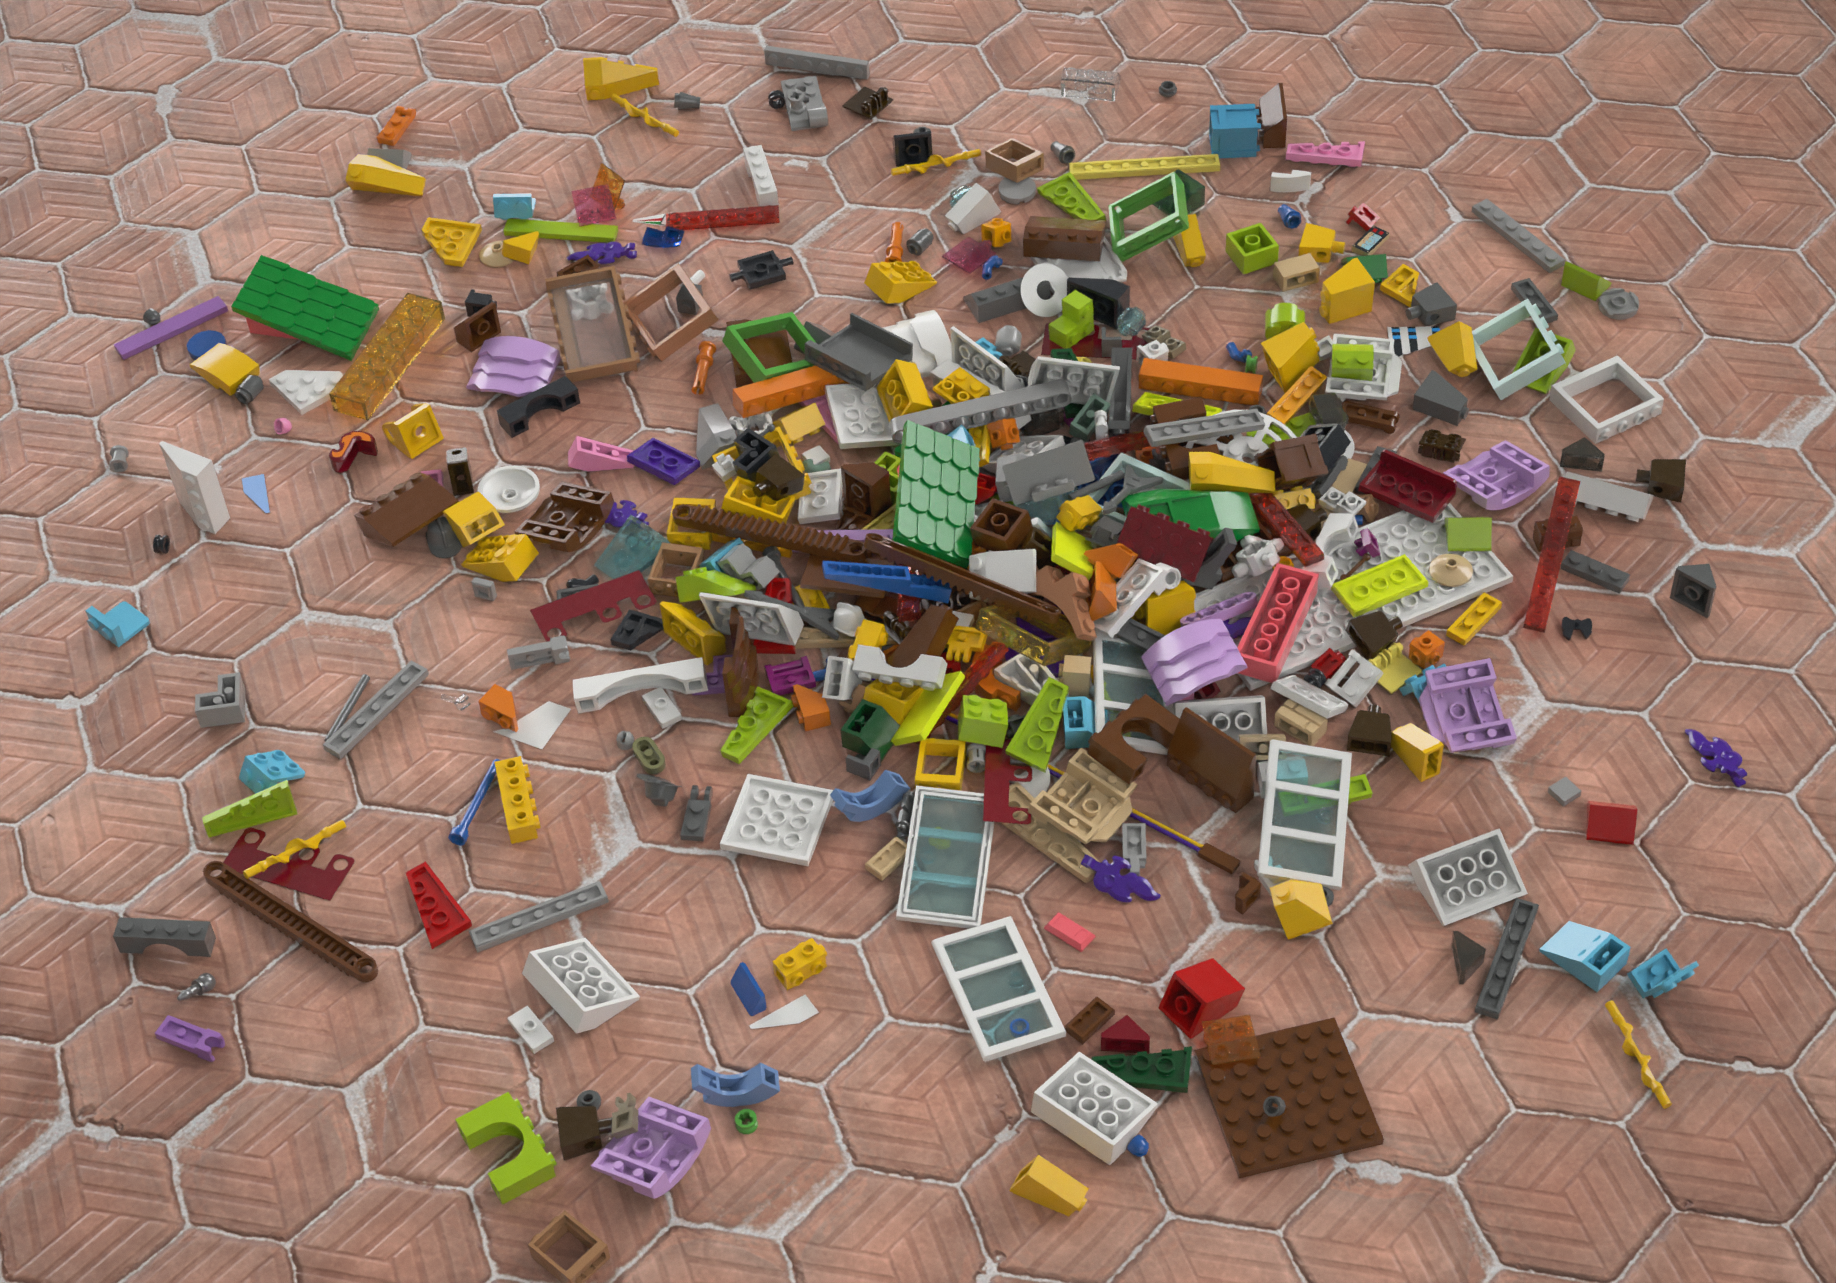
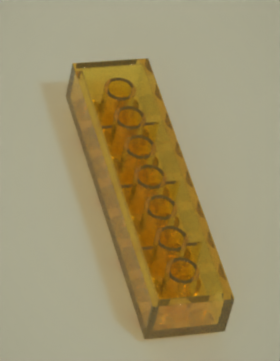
(387, 356)

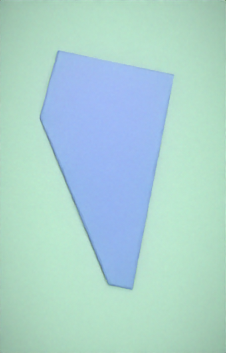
(255, 489)

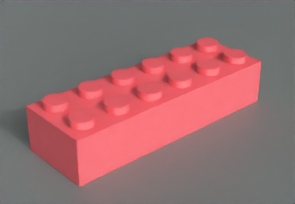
(1277, 621)

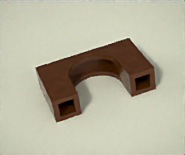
(1177, 456)
(1115, 753)

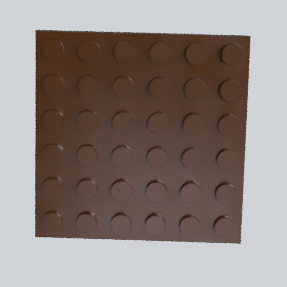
(1321, 1092)

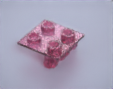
(593, 205)
(970, 254)

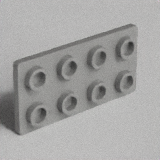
(1048, 473)

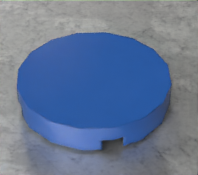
(203, 342)

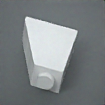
(972, 210)

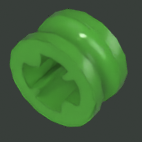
(1251, 364)
(746, 1114)

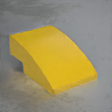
(225, 367)

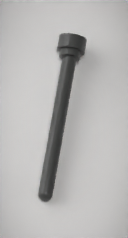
(773, 553)

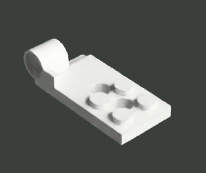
(1134, 589)

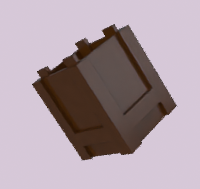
(1294, 462)

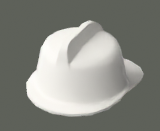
(847, 618)

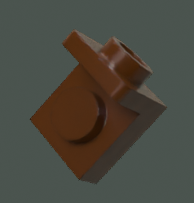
(1248, 892)

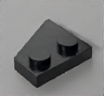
(636, 629)

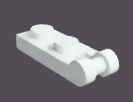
(1101, 425)

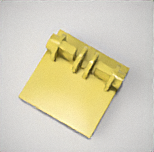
(1395, 667)

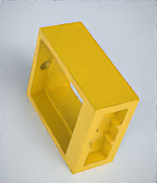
(700, 540)
(941, 747)

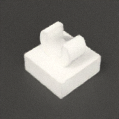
(724, 467)

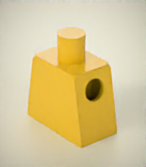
(1320, 243)

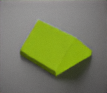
(1583, 281)
(1468, 533)

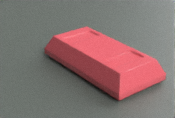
(1069, 932)

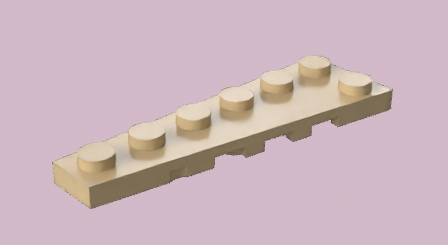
(1047, 838)

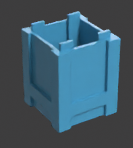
(1234, 130)

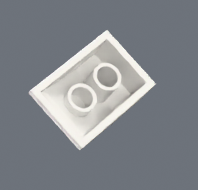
(1009, 568)

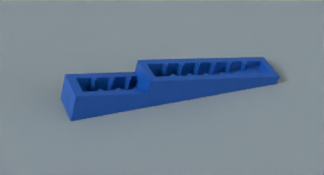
(887, 578)

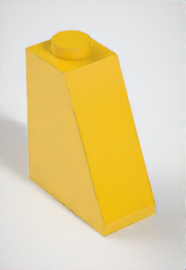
(1191, 244)
(1455, 348)
(1418, 751)
(1050, 1187)

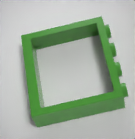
(1156, 232)
(736, 333)

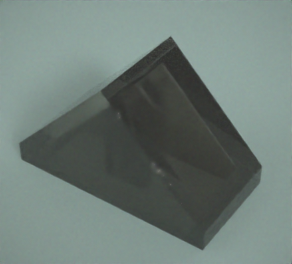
(1582, 456)
(1467, 956)

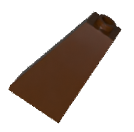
(926, 637)

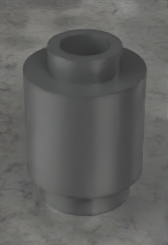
(920, 241)
(249, 389)

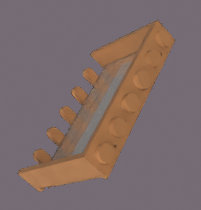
(592, 324)

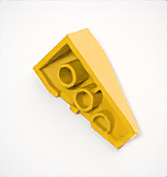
(609, 77)
(379, 175)
(1222, 473)

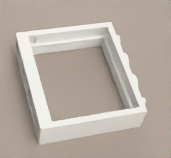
(1563, 391)

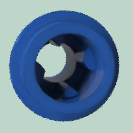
(1289, 216)

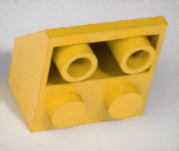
(961, 387)
(473, 518)

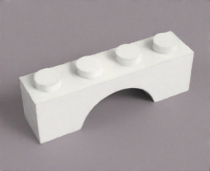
(761, 175)
(1337, 532)
(926, 671)

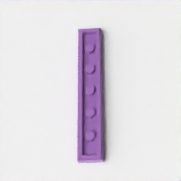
(170, 327)

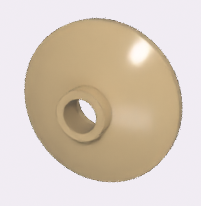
(492, 255)
(1450, 570)

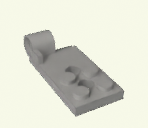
(815, 113)

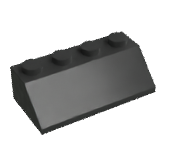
(1001, 299)

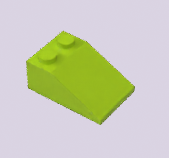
(1538, 347)
(708, 582)

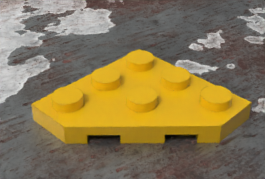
(451, 239)

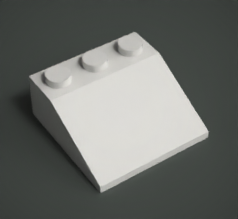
(1029, 446)

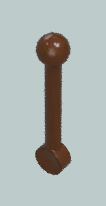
(1366, 557)

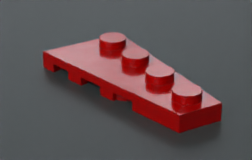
(436, 906)

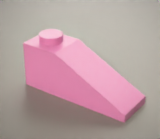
(597, 456)

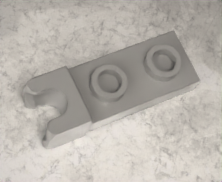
(540, 653)

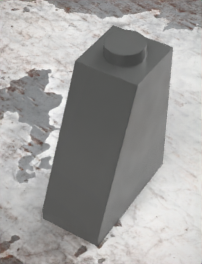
(1440, 400)

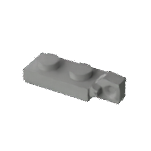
(1134, 845)

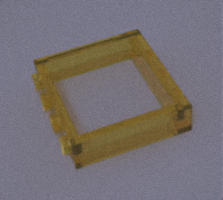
(995, 624)

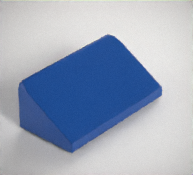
(748, 990)

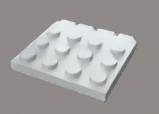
(1107, 268)

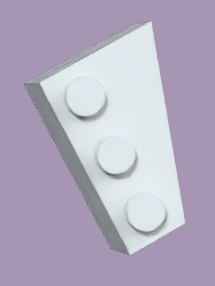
(1024, 676)

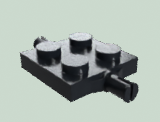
(761, 269)

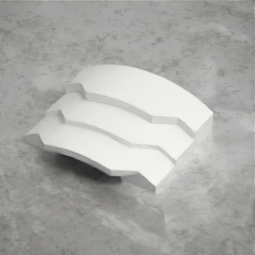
(929, 340)
(1385, 371)

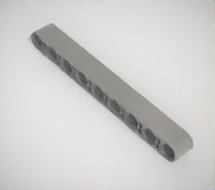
(987, 409)

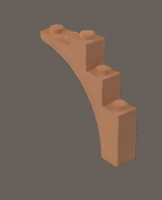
(1069, 595)

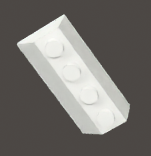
(1612, 497)
(1229, 714)

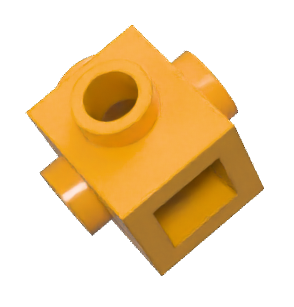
(997, 232)

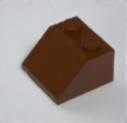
(478, 328)

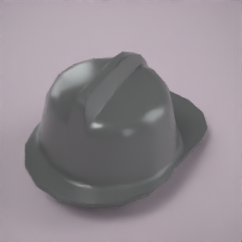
(442, 539)
(658, 789)

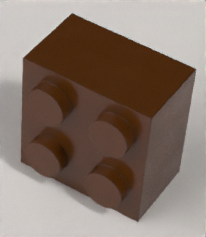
(1001, 526)

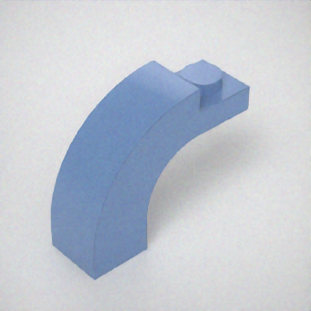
(872, 801)
(737, 1089)

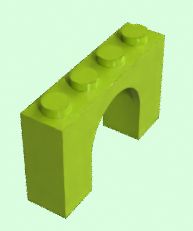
(501, 1118)

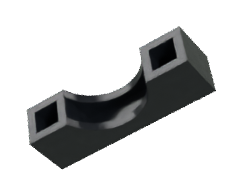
(557, 395)

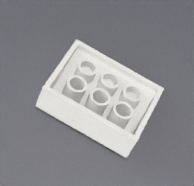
(981, 362)
(1081, 377)
(196, 487)
(761, 619)
(1468, 877)
(578, 983)
(1093, 1107)

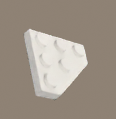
(305, 388)

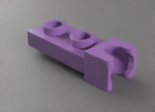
(189, 1037)

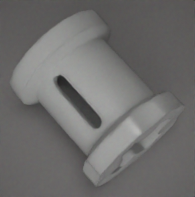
(796, 99)
(118, 462)
(976, 757)

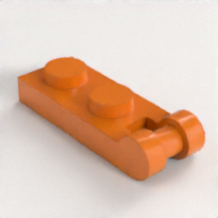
(396, 126)

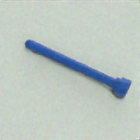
(460, 833)

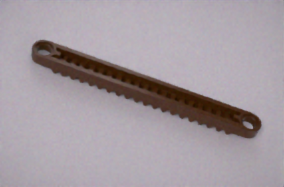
(770, 533)
(962, 579)
(290, 921)

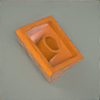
(1102, 593)

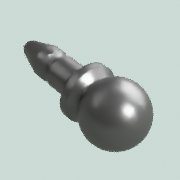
(204, 983)

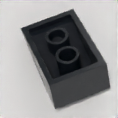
(1108, 297)

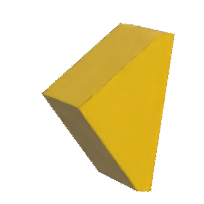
(521, 247)

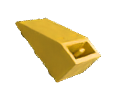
(898, 280)
(501, 556)

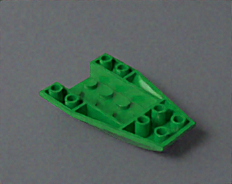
(1201, 509)

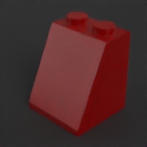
(1200, 995)

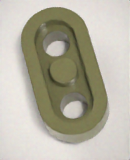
(652, 758)

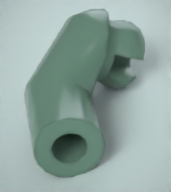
(810, 467)

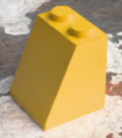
(1347, 293)
(1291, 354)
(1165, 611)

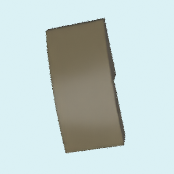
(1163, 336)

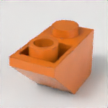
(1115, 558)
(499, 707)
(811, 708)

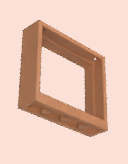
(656, 291)

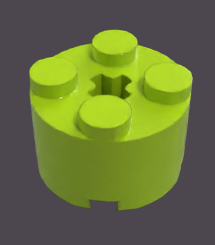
(1282, 318)

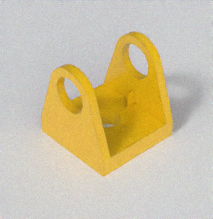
(405, 431)

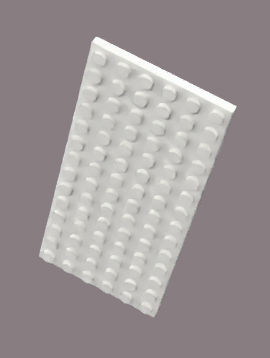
(1329, 618)

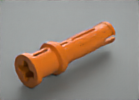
(894, 250)
(704, 361)

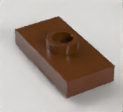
(1089, 1020)

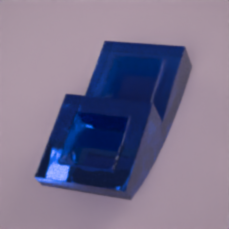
(663, 239)

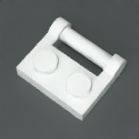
(1359, 682)

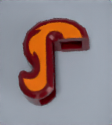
(349, 446)

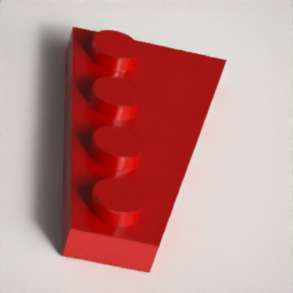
(782, 590)

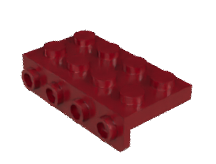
(1409, 486)
(1164, 541)

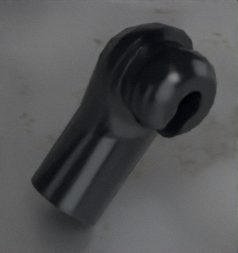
(575, 582)

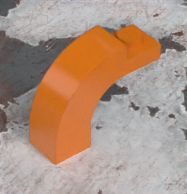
(991, 688)

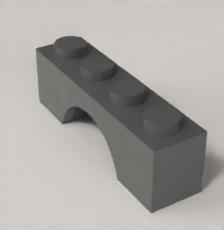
(191, 937)

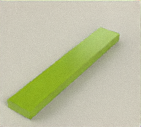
(561, 230)

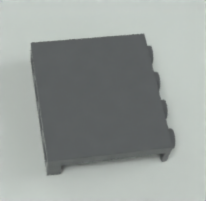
(859, 352)

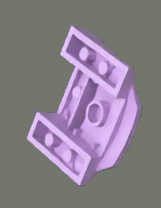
(513, 366)
(1500, 476)
(1192, 659)
(1464, 708)
(659, 1151)

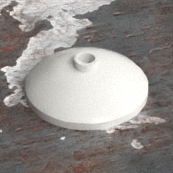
(510, 488)

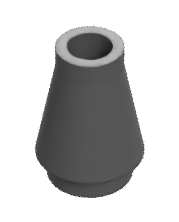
(686, 101)
(1063, 152)

